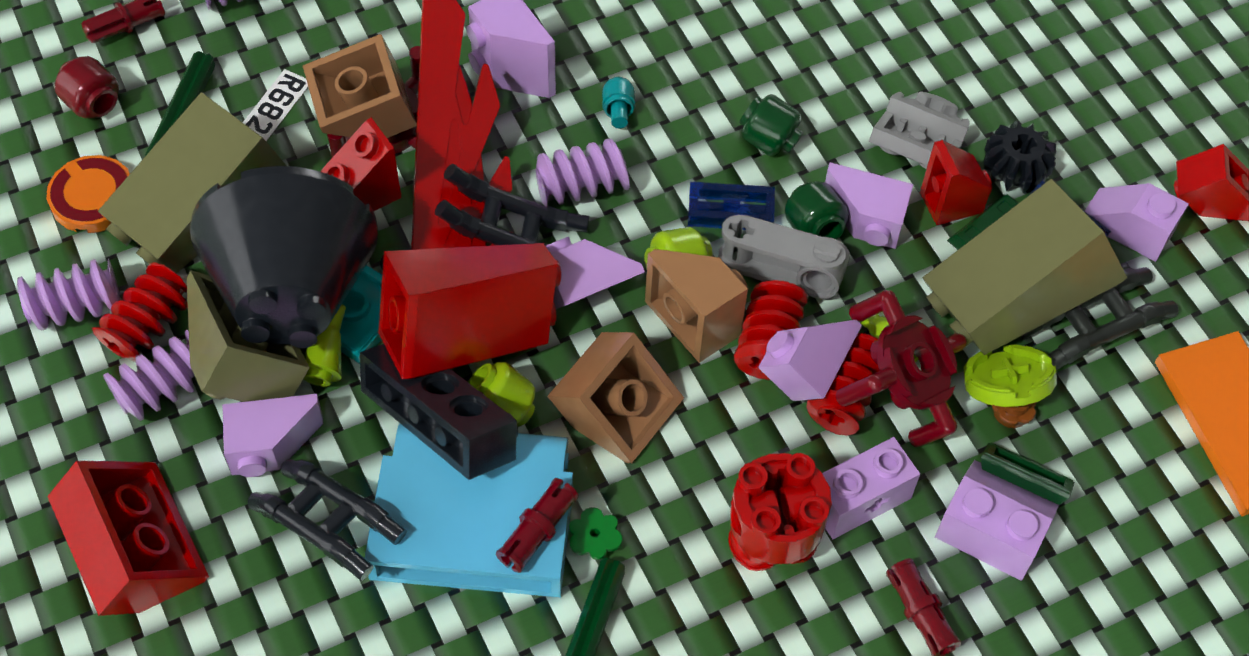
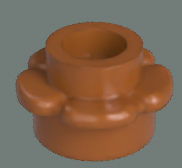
(1014, 416)

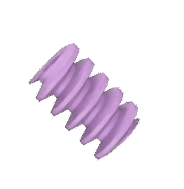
(581, 171)
(68, 295)
(153, 378)

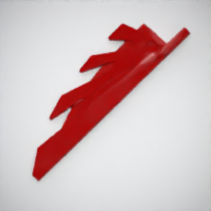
(449, 128)

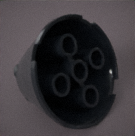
(283, 249)

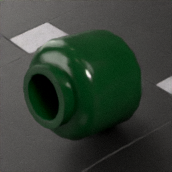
(771, 125)
(817, 210)

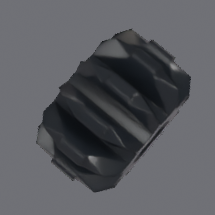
(1019, 156)

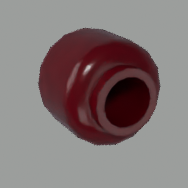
(87, 87)

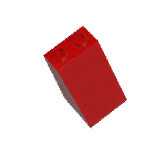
(465, 304)

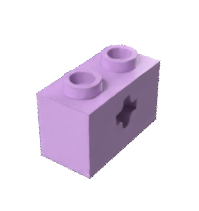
(869, 486)

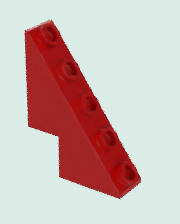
(368, 166)

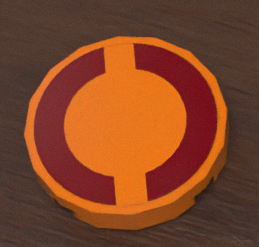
(82, 189)

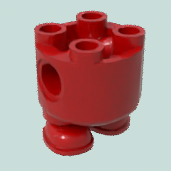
(778, 511)

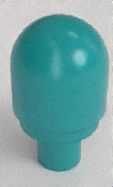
(618, 100)

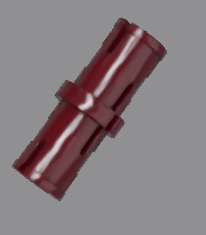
(537, 525)
(923, 608)

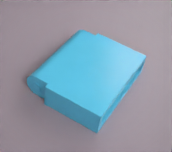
(462, 522)

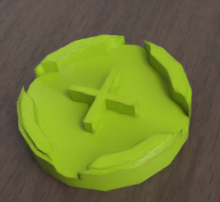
(1010, 377)

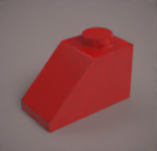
(954, 184)
(1214, 184)

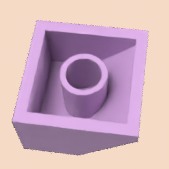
(513, 46)
(996, 521)

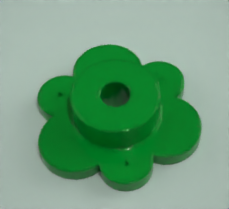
(592, 523)

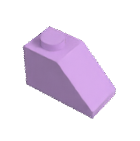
(873, 203)
(1138, 216)
(588, 269)
(808, 358)
(267, 432)

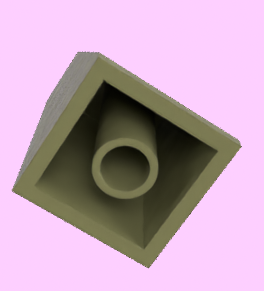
(163, 189)
(1024, 270)

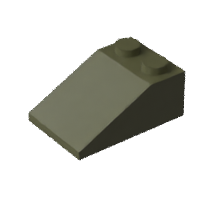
(225, 361)

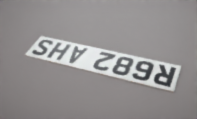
(276, 103)

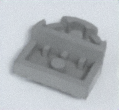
(914, 125)

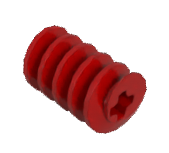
(772, 308)
(141, 311)
(856, 366)

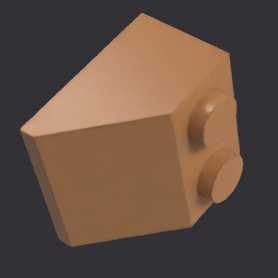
(357, 86)
(696, 299)
(617, 395)

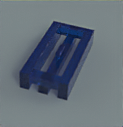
(715, 213)

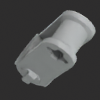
(784, 254)

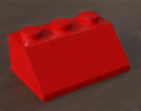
(125, 535)

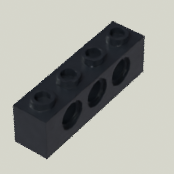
(442, 413)

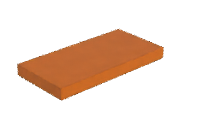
(1213, 394)

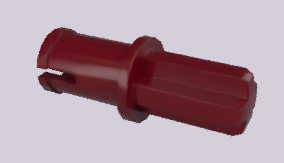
(121, 19)

